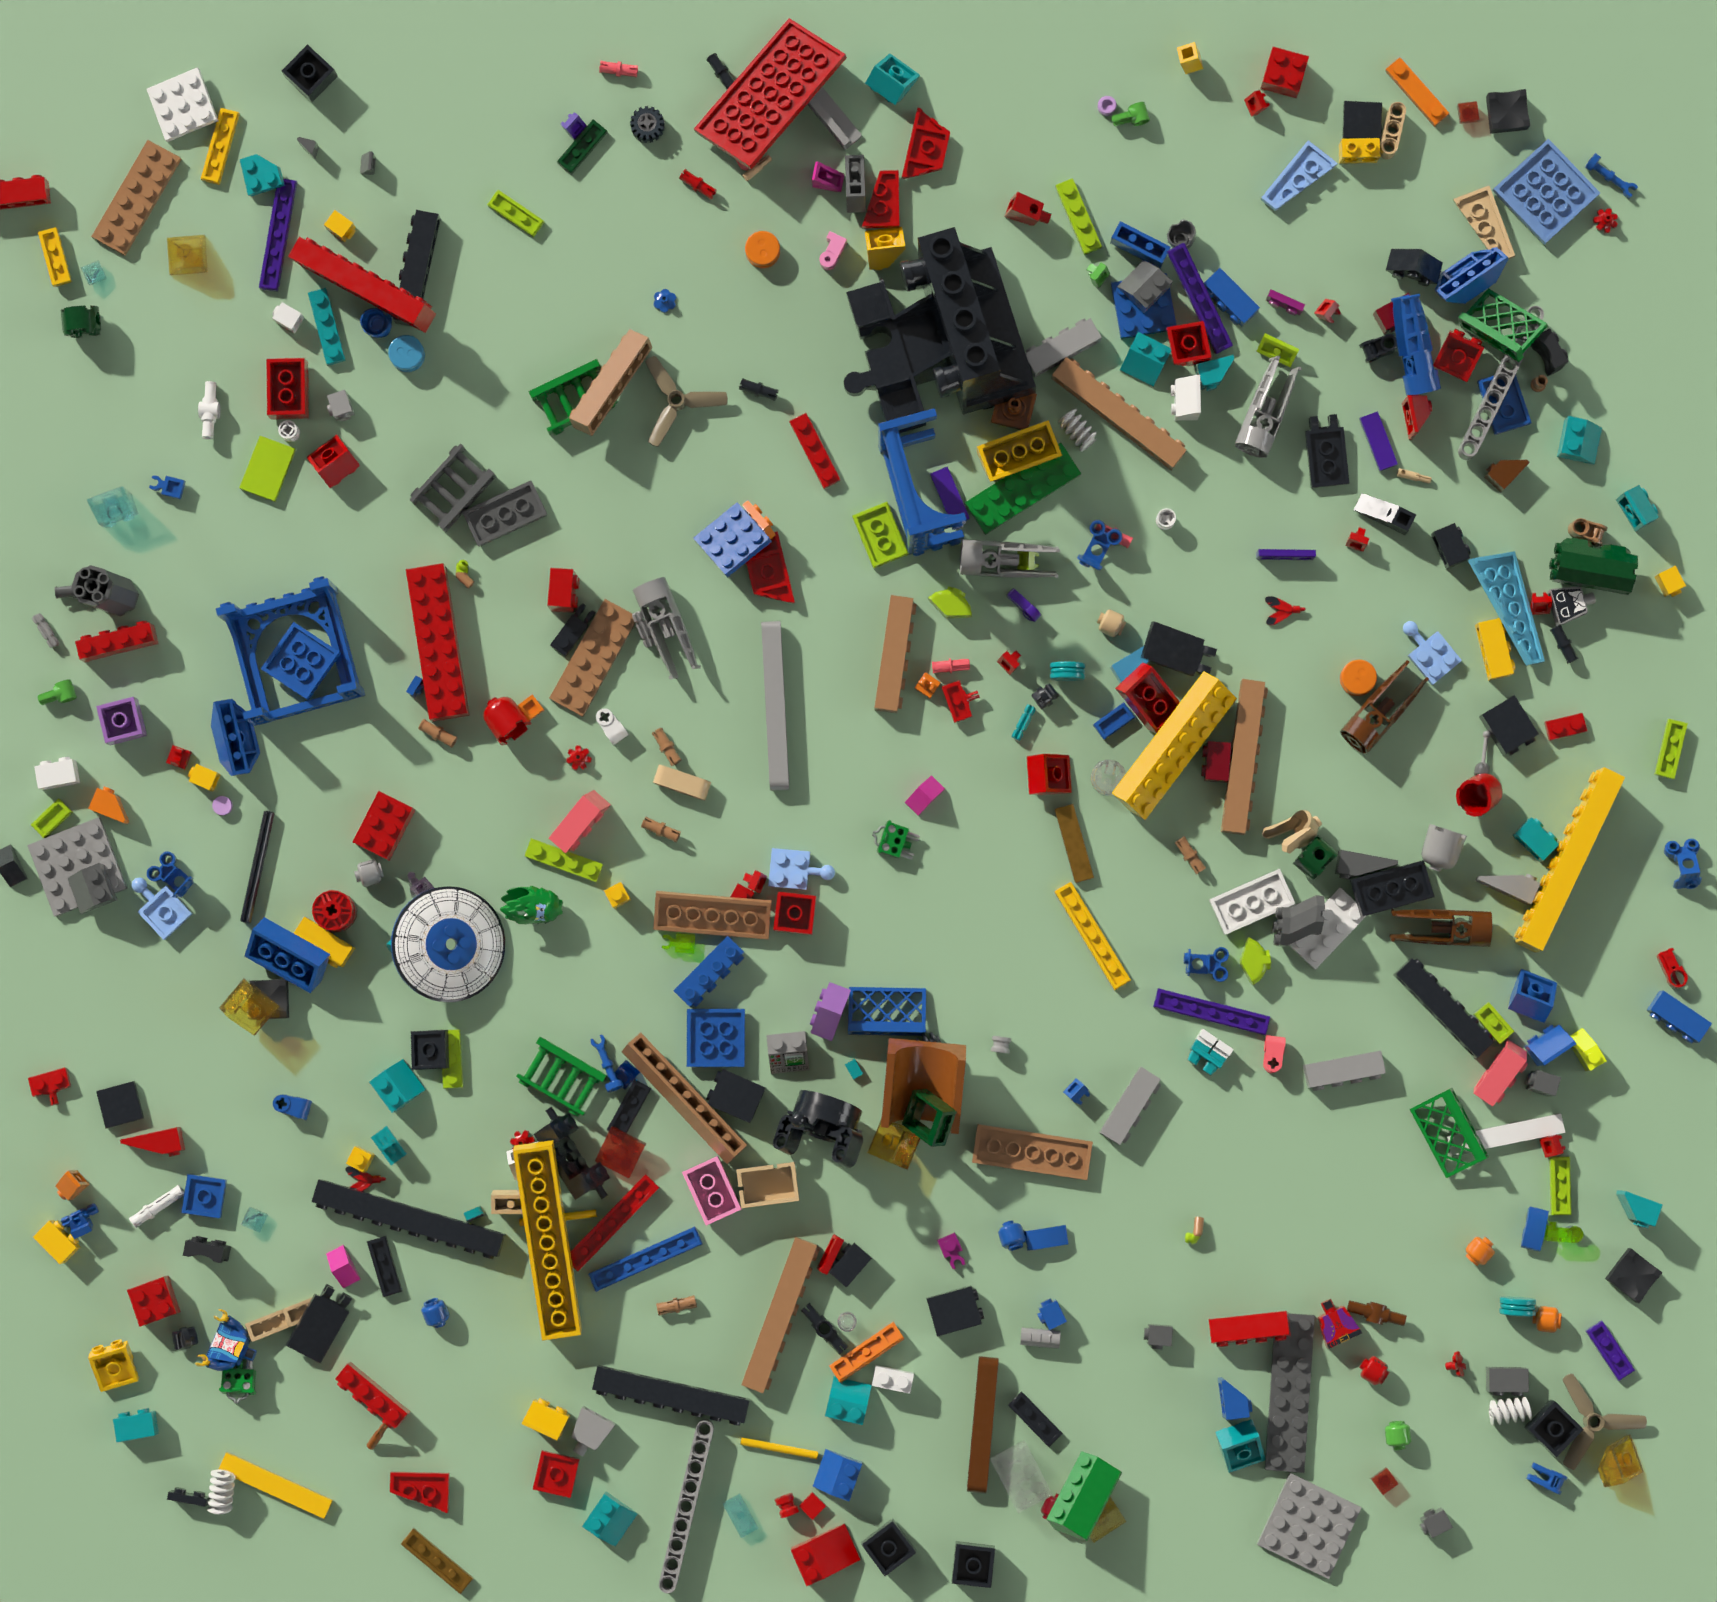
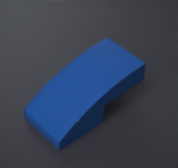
(1534, 1229)
(1046, 1237)

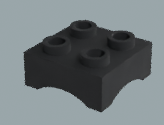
(1507, 111)
(1549, 349)
(278, 992)
(215, 1250)
(1633, 1275)

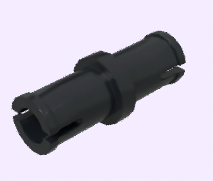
(720, 70)
(758, 389)
(1564, 644)

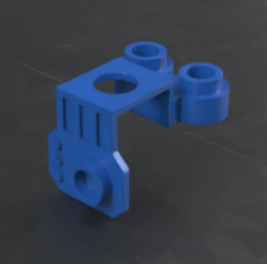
(1101, 538)
(168, 873)
(1689, 877)
(1211, 963)

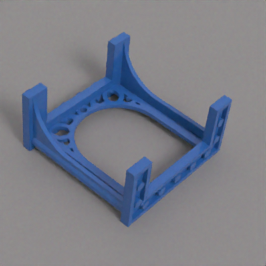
(921, 523)
(237, 620)

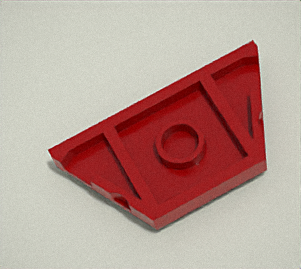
(926, 146)
(769, 573)

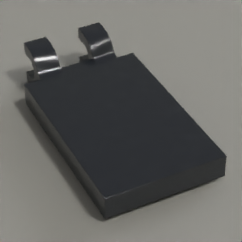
(1326, 453)
(1176, 650)
(319, 1324)

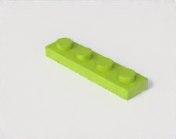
(1078, 216)
(565, 861)

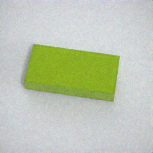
(51, 818)

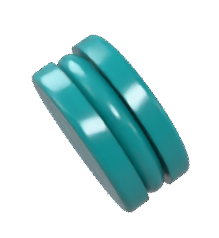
(1067, 671)
(1517, 1306)

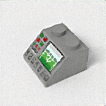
(787, 1052)

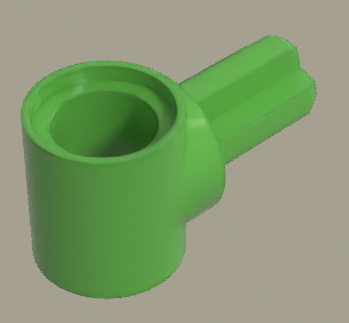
(1136, 114)
(62, 692)

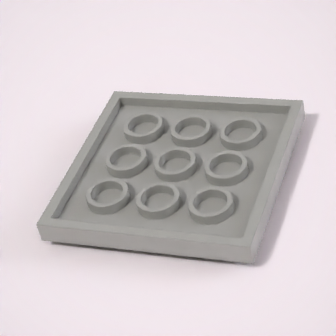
(68, 853)
(1309, 1525)

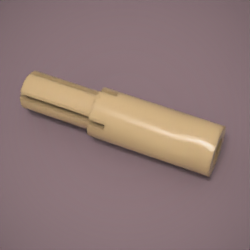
(757, 168)
(1413, 476)

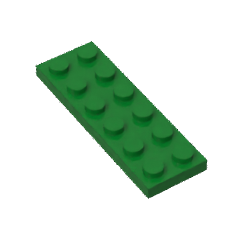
(1021, 491)

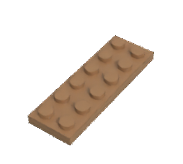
(136, 197)
(593, 658)
(712, 915)
(1032, 1152)

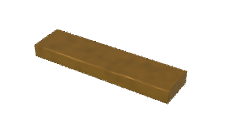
(1074, 843)
(437, 1561)

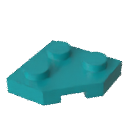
(260, 175)

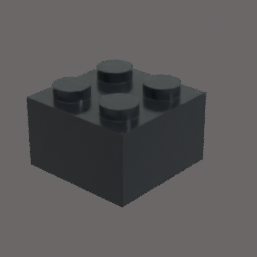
(309, 73)
(1553, 1428)
(888, 1547)
(973, 1564)

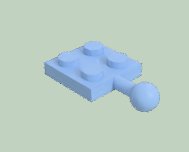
(1433, 656)
(791, 869)
(162, 911)

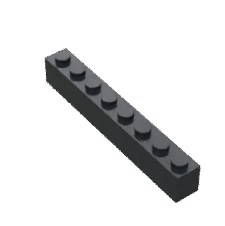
(670, 1394)

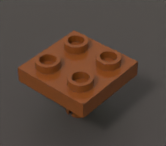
(1015, 412)

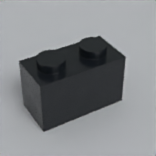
(1450, 545)
(850, 1264)

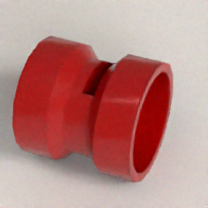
(786, 1504)

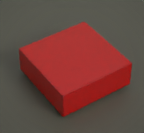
(812, 1505)

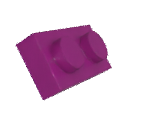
(1279, 300)

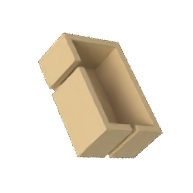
(768, 1185)

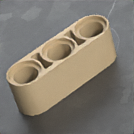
(1394, 122)
(682, 782)

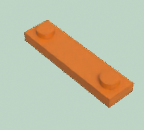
(1417, 91)
(866, 1352)

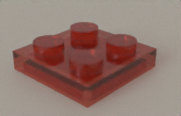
(620, 1152)

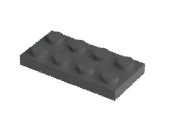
(504, 513)

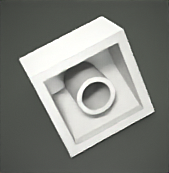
(1186, 398)

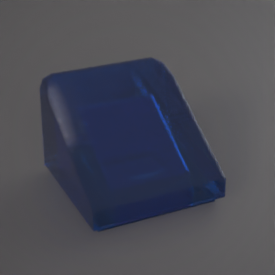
(626, 1073)

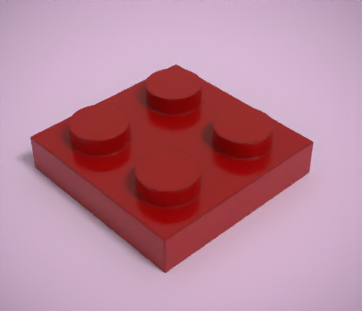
(556, 1474)

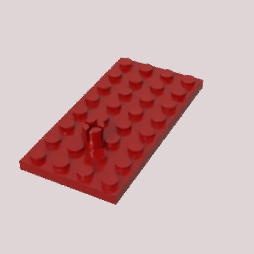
(770, 93)

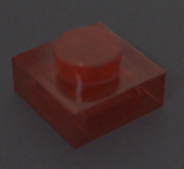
(1468, 112)
(1384, 1481)

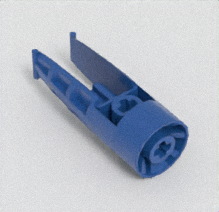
(1414, 345)

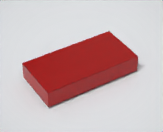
(830, 1254)

